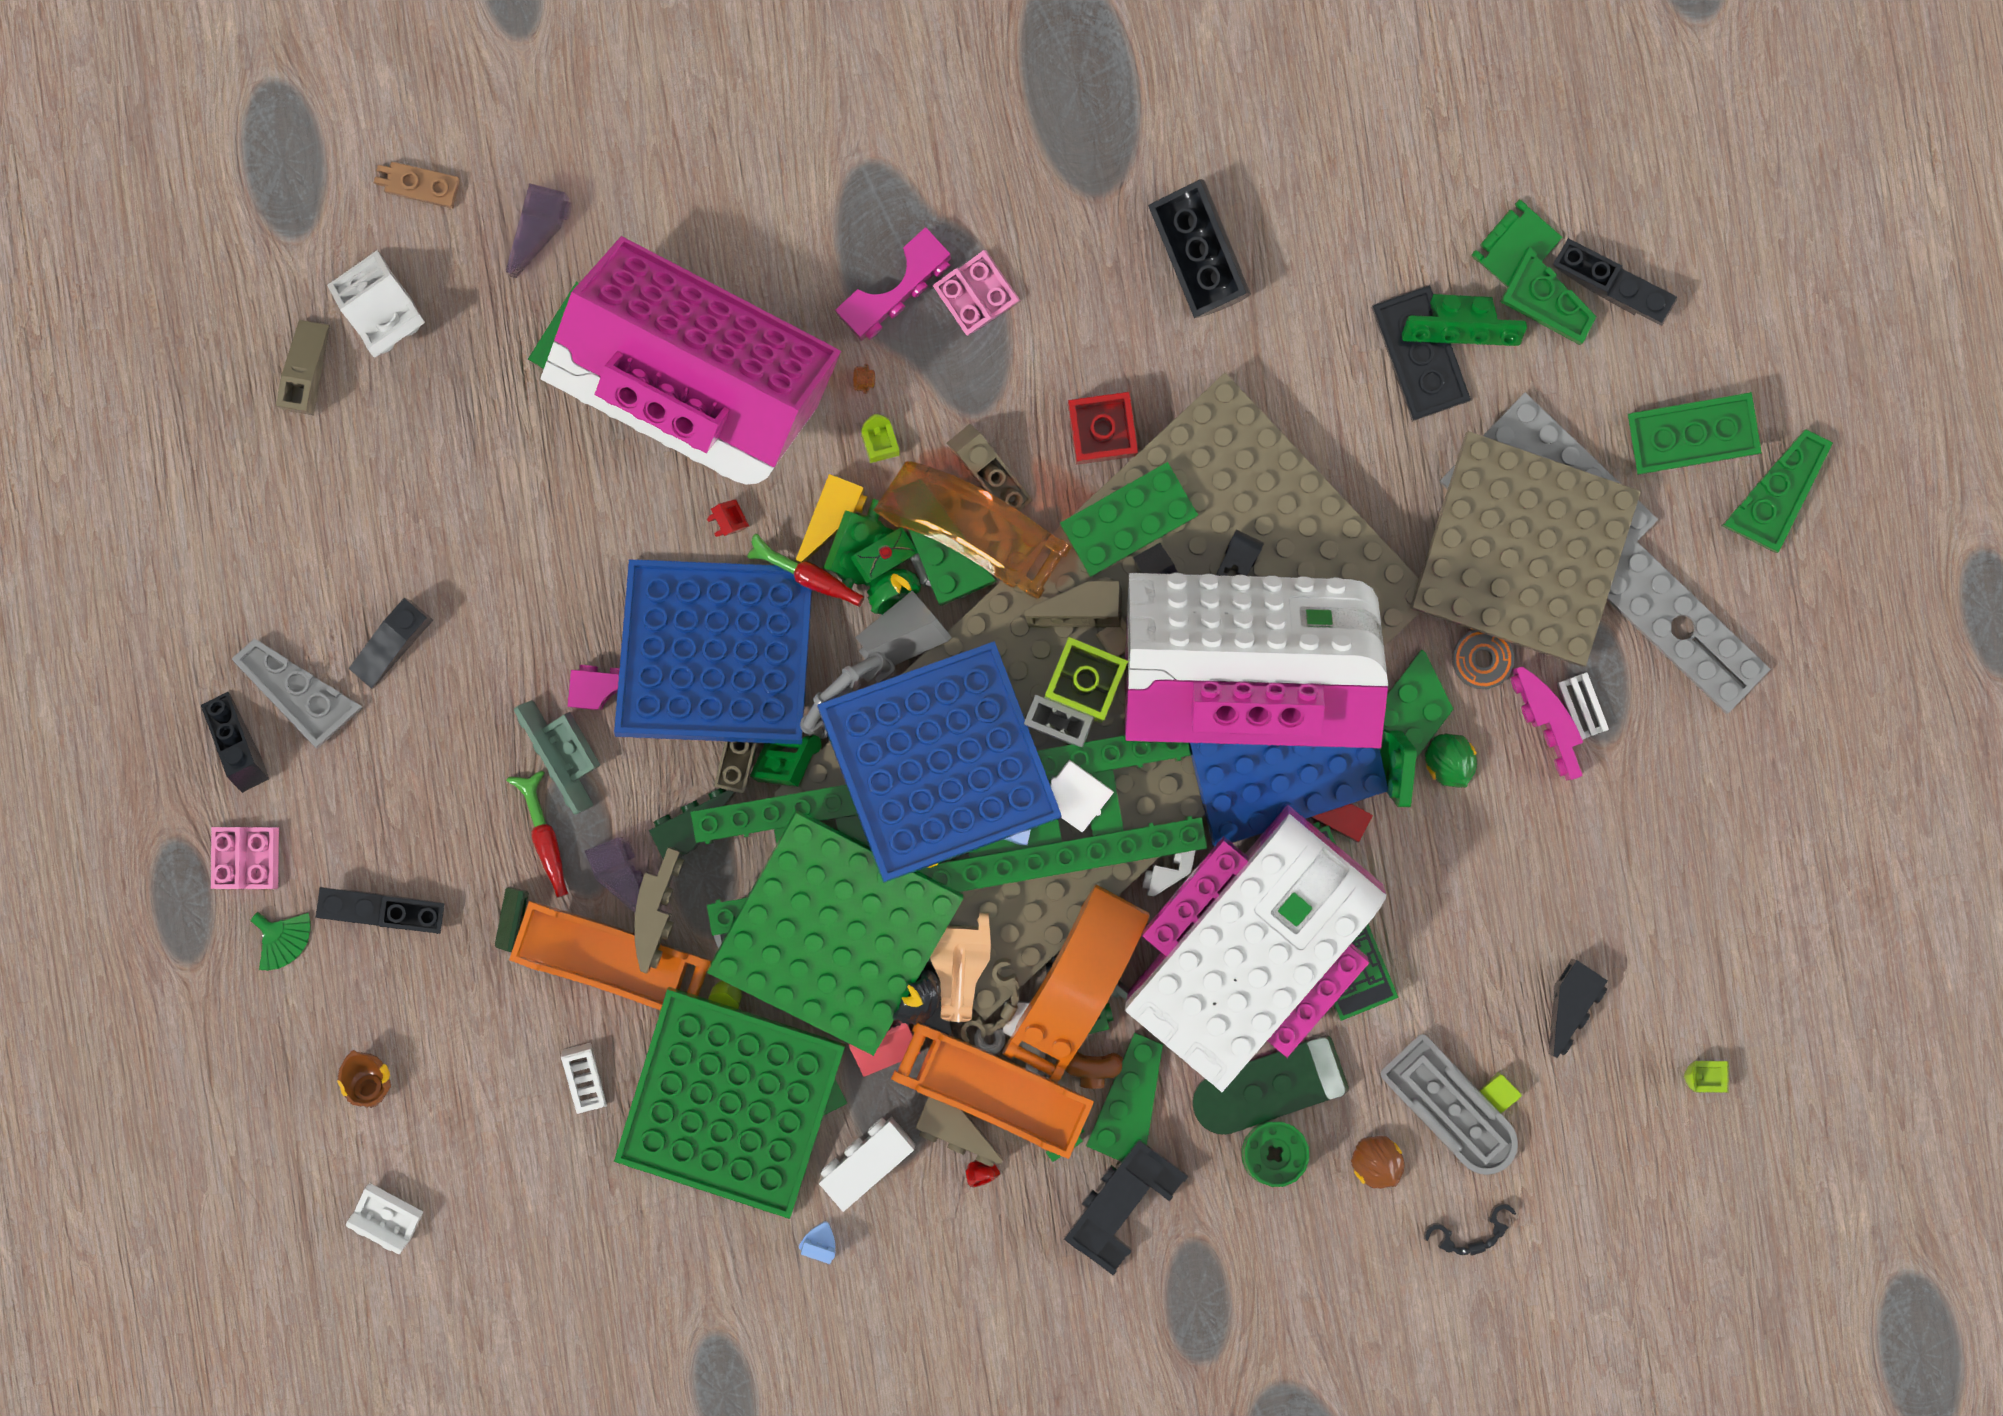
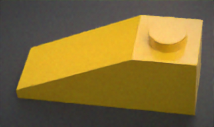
(834, 500)

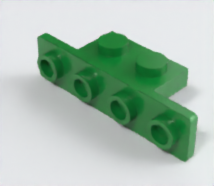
(1464, 322)

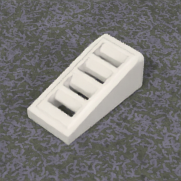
(575, 1053)

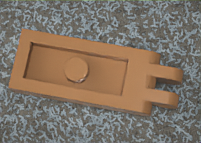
(419, 184)

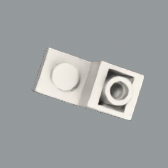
(1162, 877)

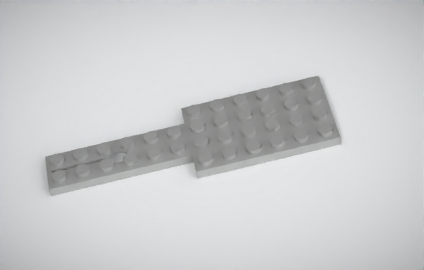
(1641, 585)

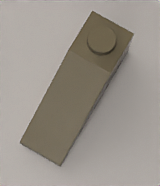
(1087, 605)

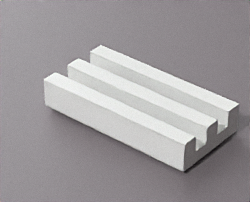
(1581, 701)

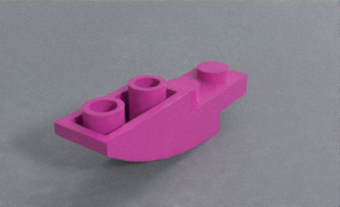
(1545, 708)

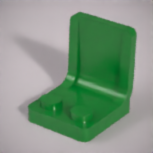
(1399, 766)

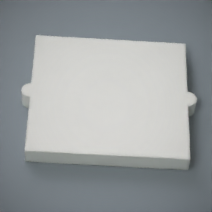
(1079, 795)

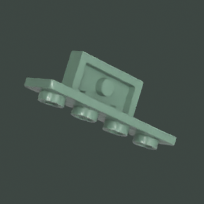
(562, 751)

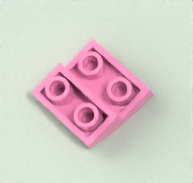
(976, 293)
(244, 857)

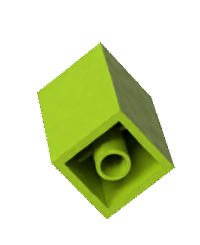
(1086, 679)

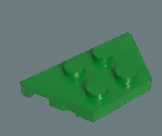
(1417, 703)

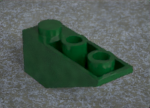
(679, 831)

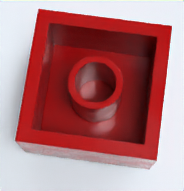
(1102, 428)

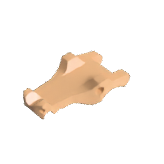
(959, 963)

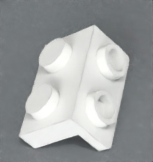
(384, 1219)

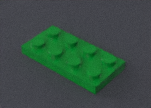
(1694, 433)
(1128, 519)

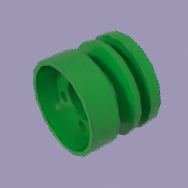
(1293, 1154)

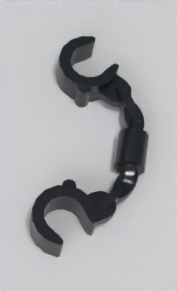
(1475, 1247)

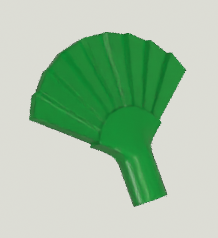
(282, 939)

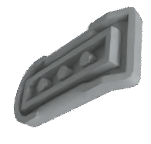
(1452, 1107)

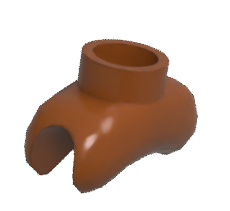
(1095, 1069)

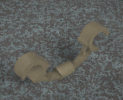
(1009, 1009)

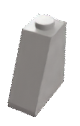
(903, 631)
(1058, 721)

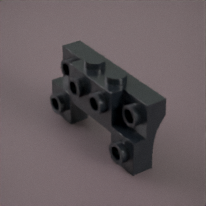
(1115, 1201)

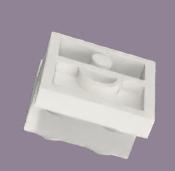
(376, 304)

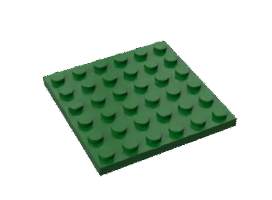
(832, 936)
(729, 1102)

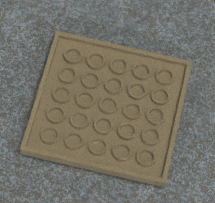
(1525, 549)

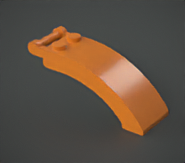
(600, 956)
(1079, 982)
(995, 1091)

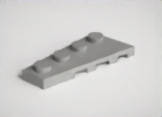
(302, 698)

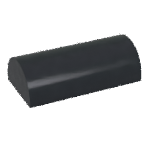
(1199, 249)

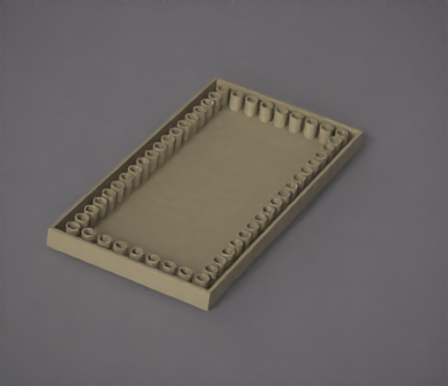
(1237, 477)

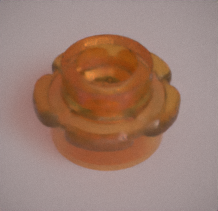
(863, 378)

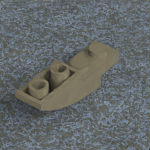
(651, 922)

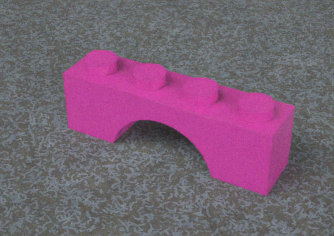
(867, 311)
(592, 688)

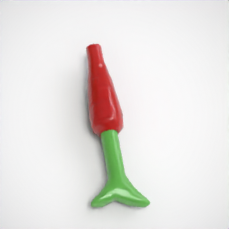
(805, 573)
(542, 834)

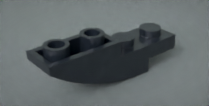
(1614, 283)
(379, 910)

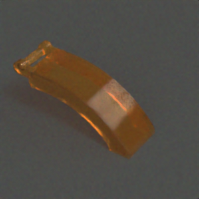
(971, 524)

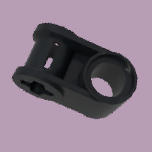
(1240, 554)

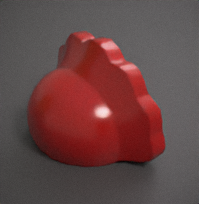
(980, 1174)

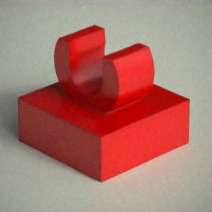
(729, 518)

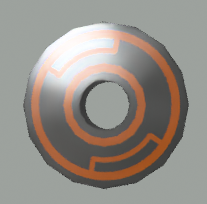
(1470, 673)

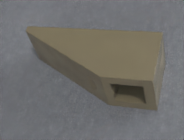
(303, 368)
(988, 467)
(735, 765)
(957, 1129)

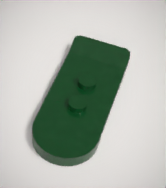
(1272, 1088)

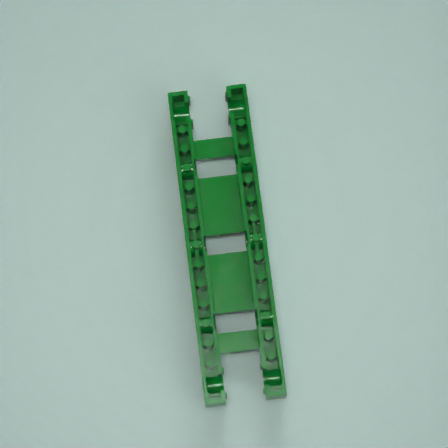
(997, 862)

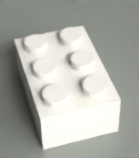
(866, 1162)

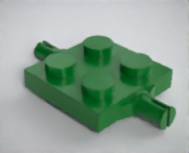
(853, 536)

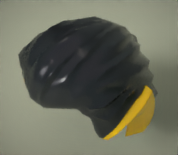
(921, 1001)

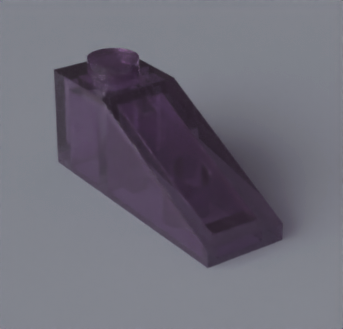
(539, 222)

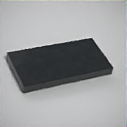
(1424, 370)

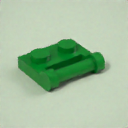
(785, 767)

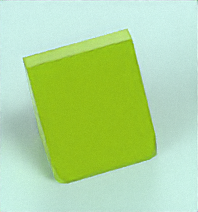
(1500, 1092)

